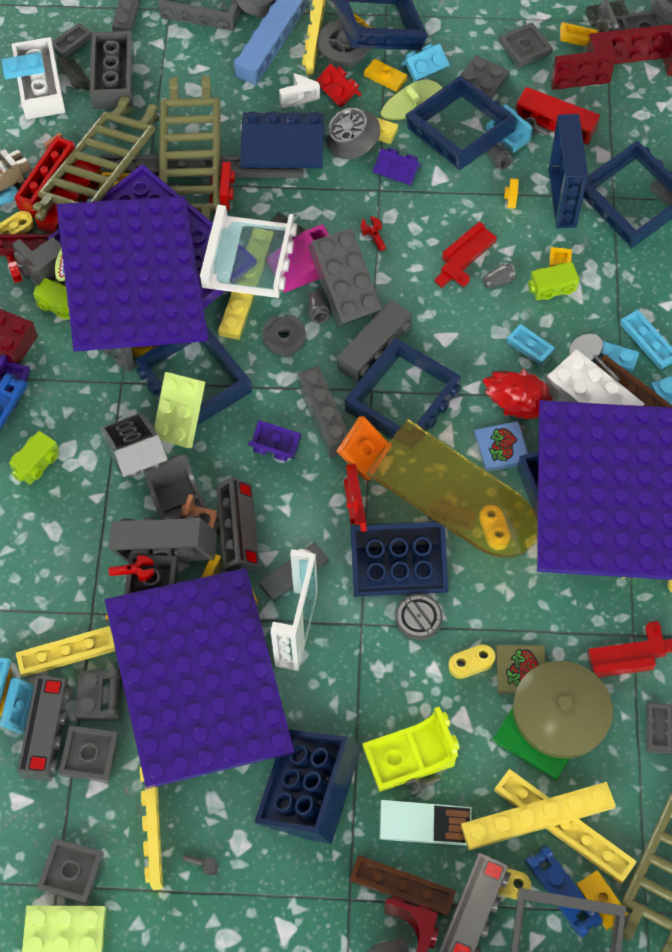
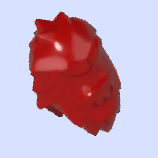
(517, 393)

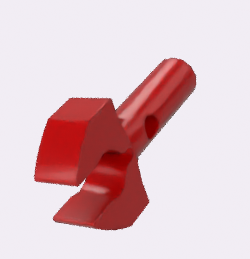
(377, 225)
(14, 269)
(135, 568)

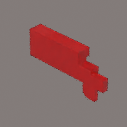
(463, 253)
(354, 498)
(630, 656)

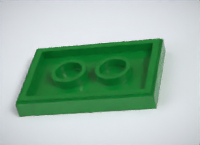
(512, 741)

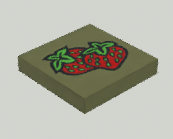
(514, 663)

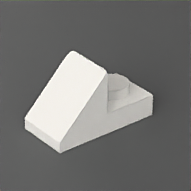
(302, 92)

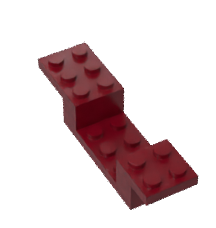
(612, 48)

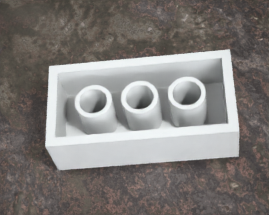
(40, 92)
(584, 382)

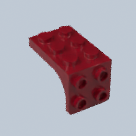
(420, 918)

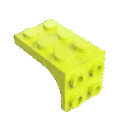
(412, 752)

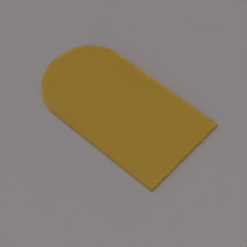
(456, 493)

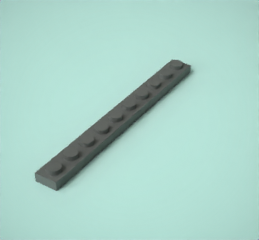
(152, 163)

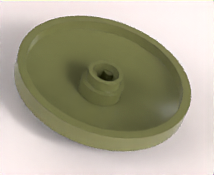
(562, 709)

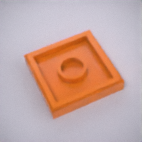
(362, 446)

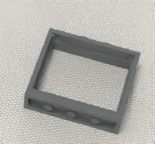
(200, 15)
(617, 911)

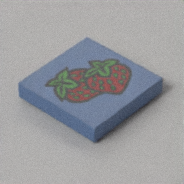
(500, 446)

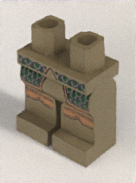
(12, 168)

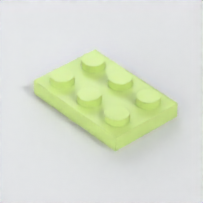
(179, 409)
(64, 929)

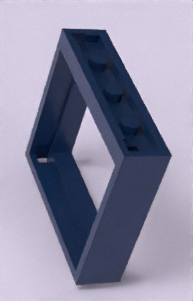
(383, 38)
(459, 158)
(570, 177)
(608, 212)
(397, 348)
(215, 404)

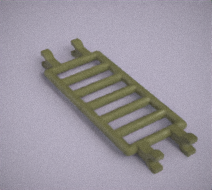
(117, 116)
(215, 136)
(638, 880)

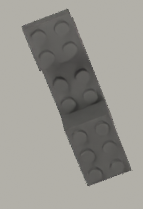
(41, 265)

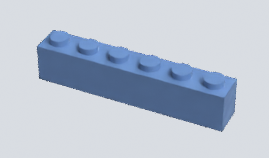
(268, 39)

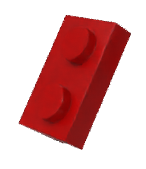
(337, 85)
(226, 189)

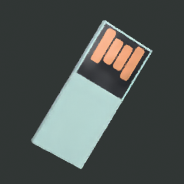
(423, 822)

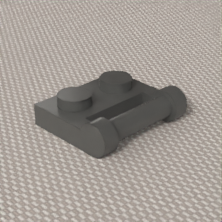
(91, 695)

